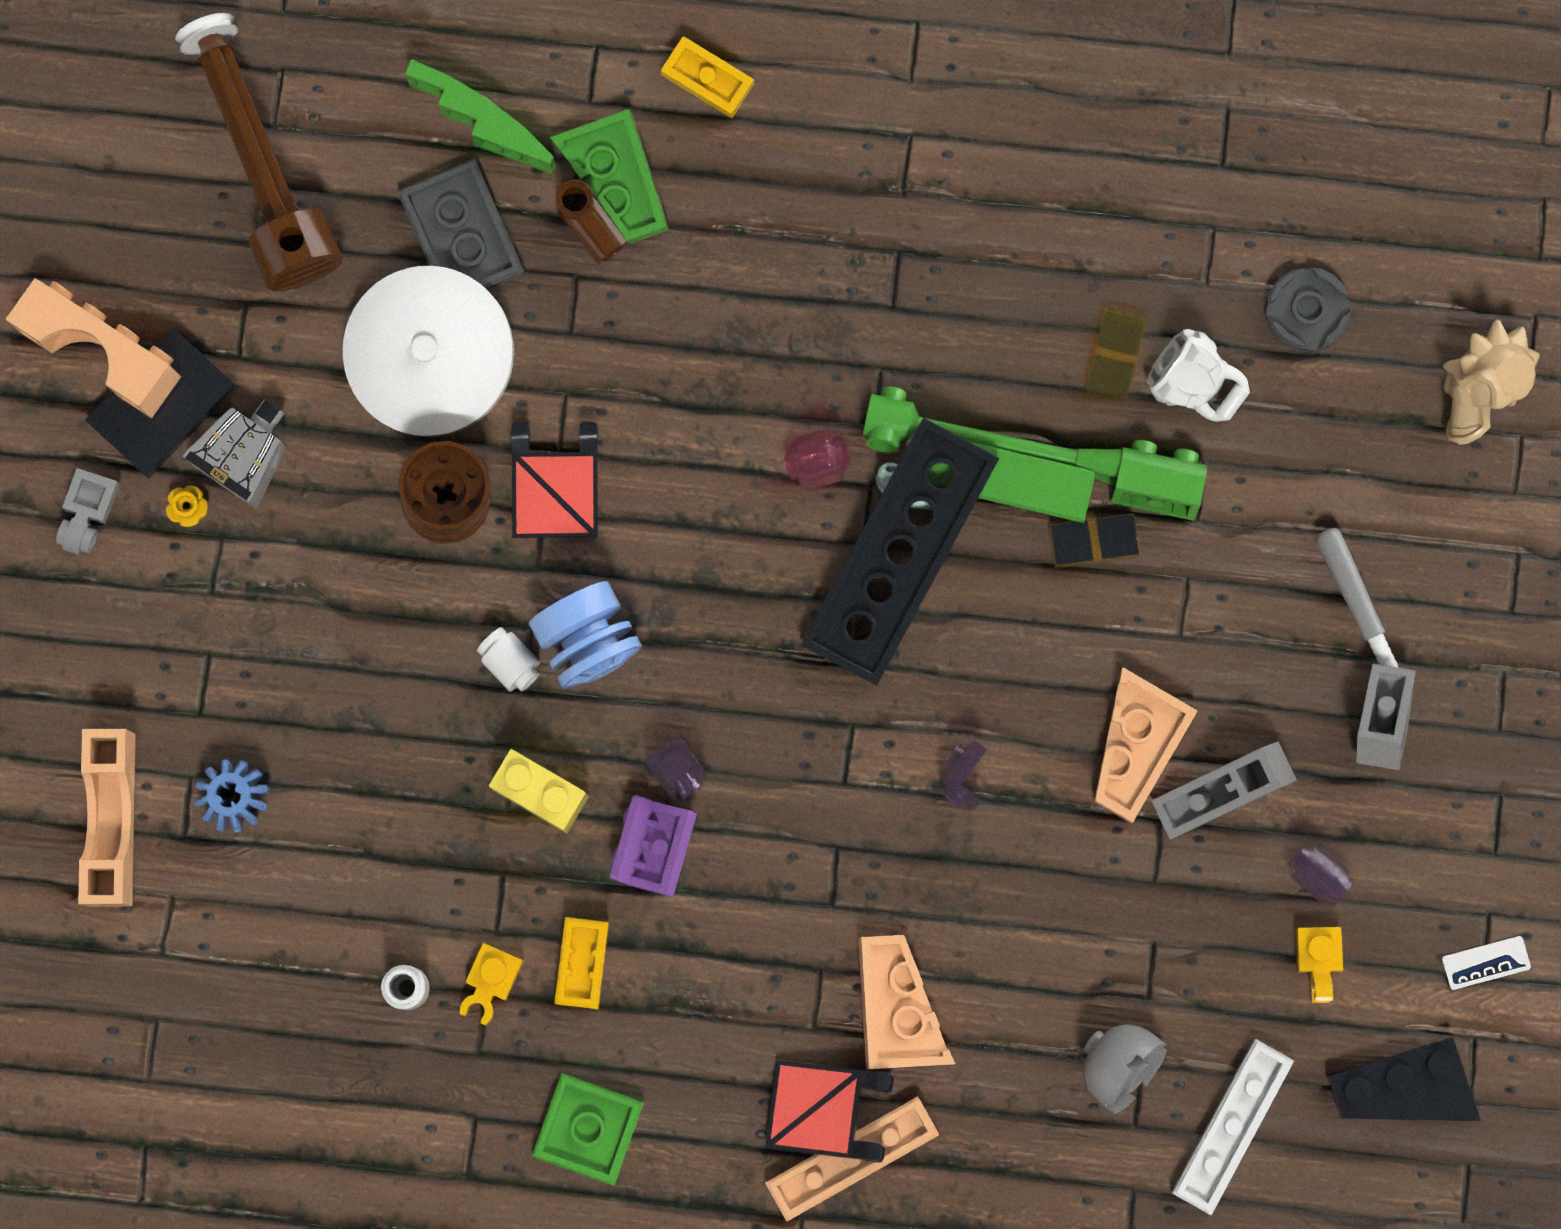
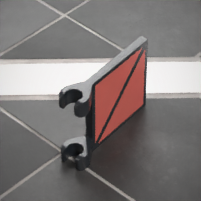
(554, 490)
(818, 1110)

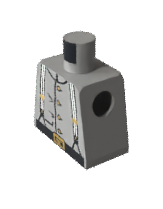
(240, 452)

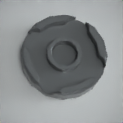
(1308, 309)

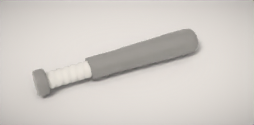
(1354, 592)

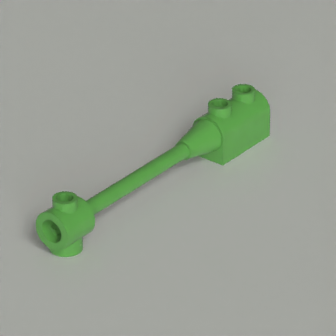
(1138, 473)

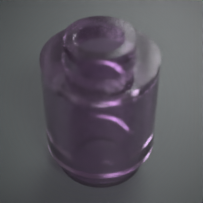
(1320, 874)

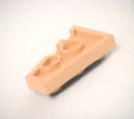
(1139, 743)
(895, 1009)

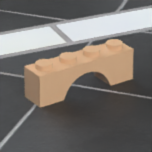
(54, 321)
(109, 843)

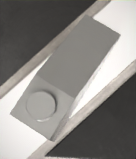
(1224, 790)

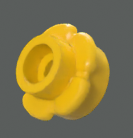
(197, 509)

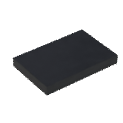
(194, 397)

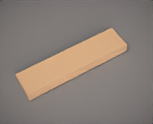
(827, 1175)

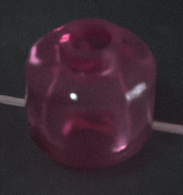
(817, 459)

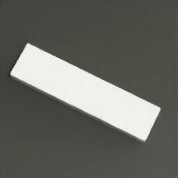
(1232, 1126)

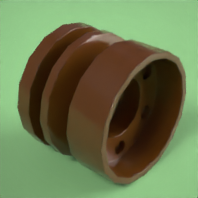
(434, 471)

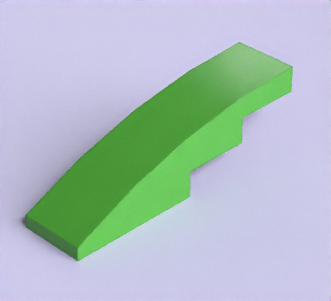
(491, 125)

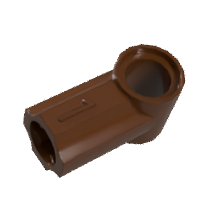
(591, 223)

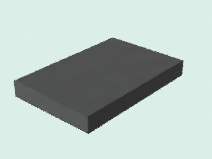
(461, 225)

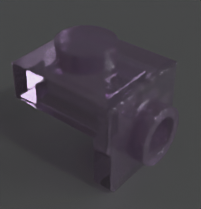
(962, 763)

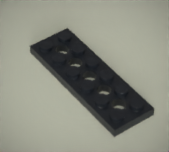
(889, 523)

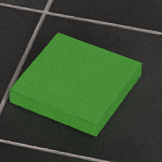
(588, 1129)

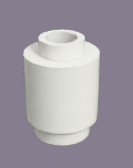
(509, 660)
(391, 987)

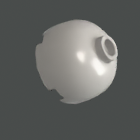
(1120, 1063)

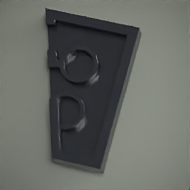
(1407, 1086)

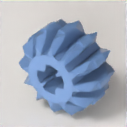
(244, 786)

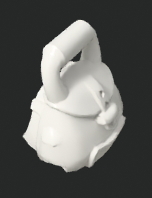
(1192, 373)

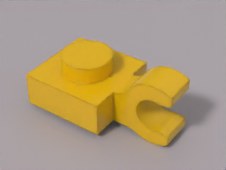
(1319, 954)

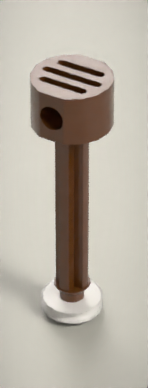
(284, 224)

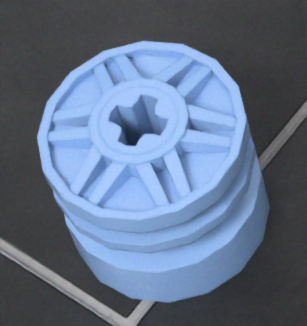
(585, 635)

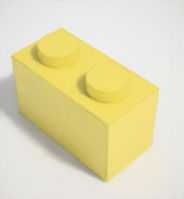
(538, 791)

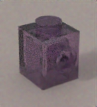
(677, 769)

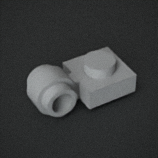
(89, 499)

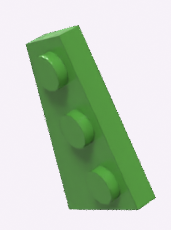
(615, 167)

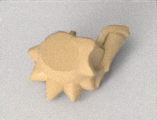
(1486, 377)

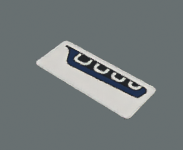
(1486, 962)

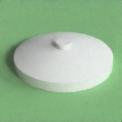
(428, 351)

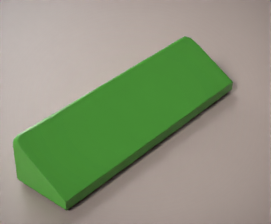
(1031, 484)

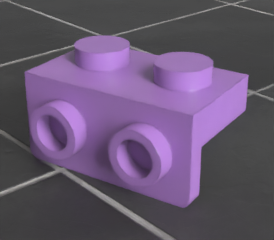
(652, 846)

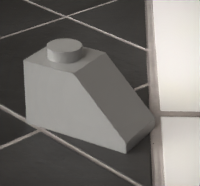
(1385, 717)

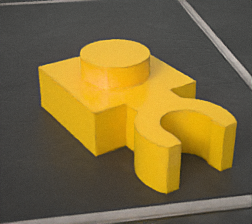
(492, 976)

